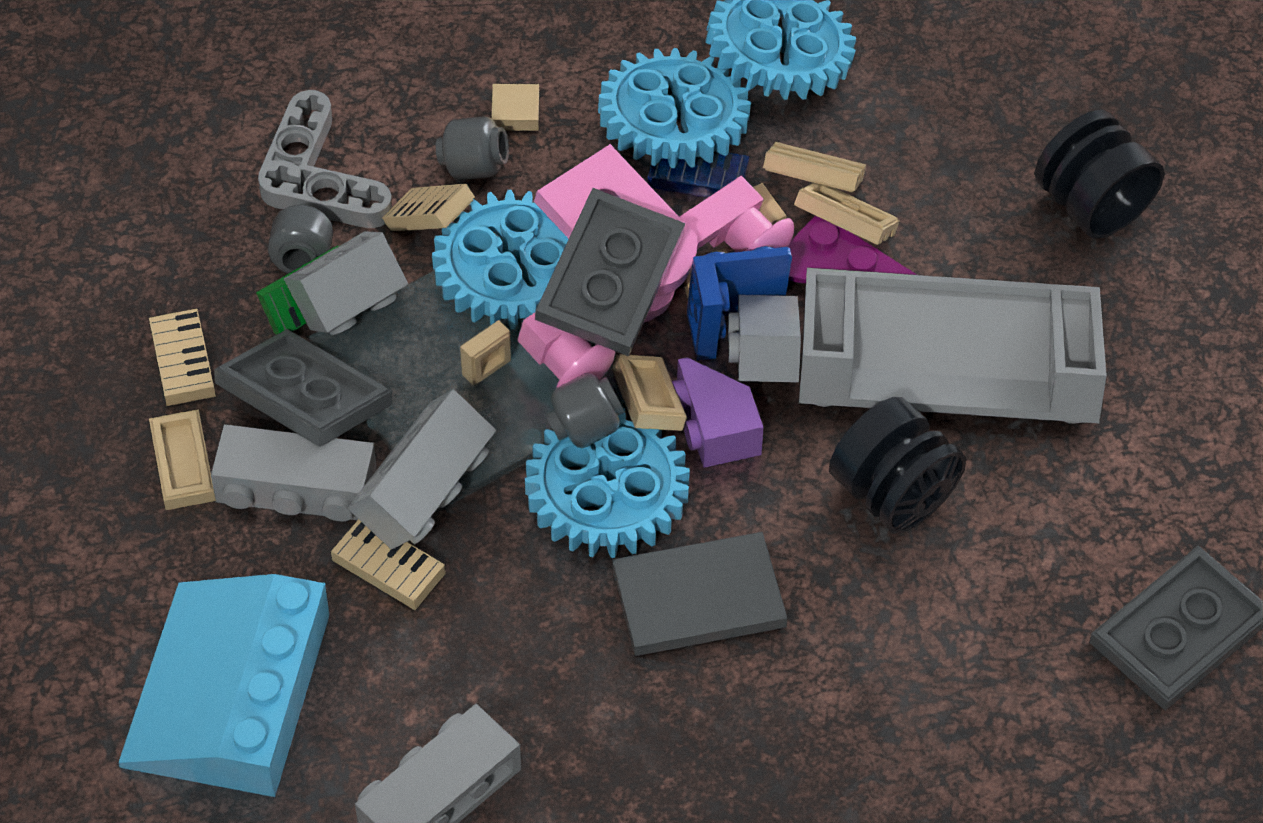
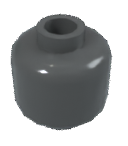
(472, 148)
(298, 237)
(584, 410)

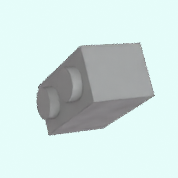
(346, 283)
(765, 338)

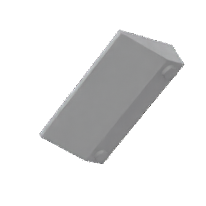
(953, 345)

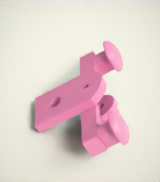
(725, 216)

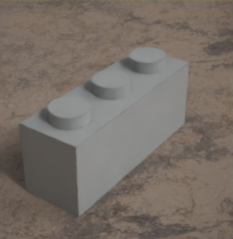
(423, 471)
(290, 472)
(446, 776)

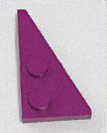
(832, 247)

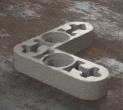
(300, 169)

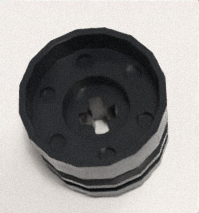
(1099, 174)
(897, 464)

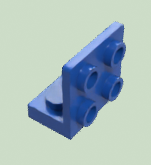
(718, 282)

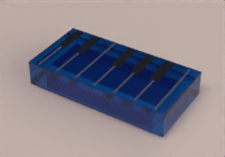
(703, 178)

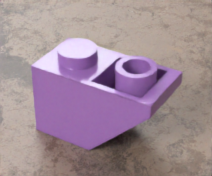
(719, 414)

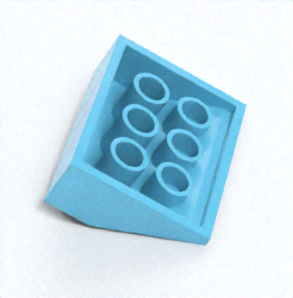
(229, 681)

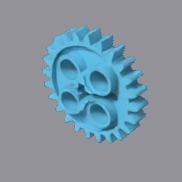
(812, 39)
(643, 115)
(482, 277)
(608, 484)

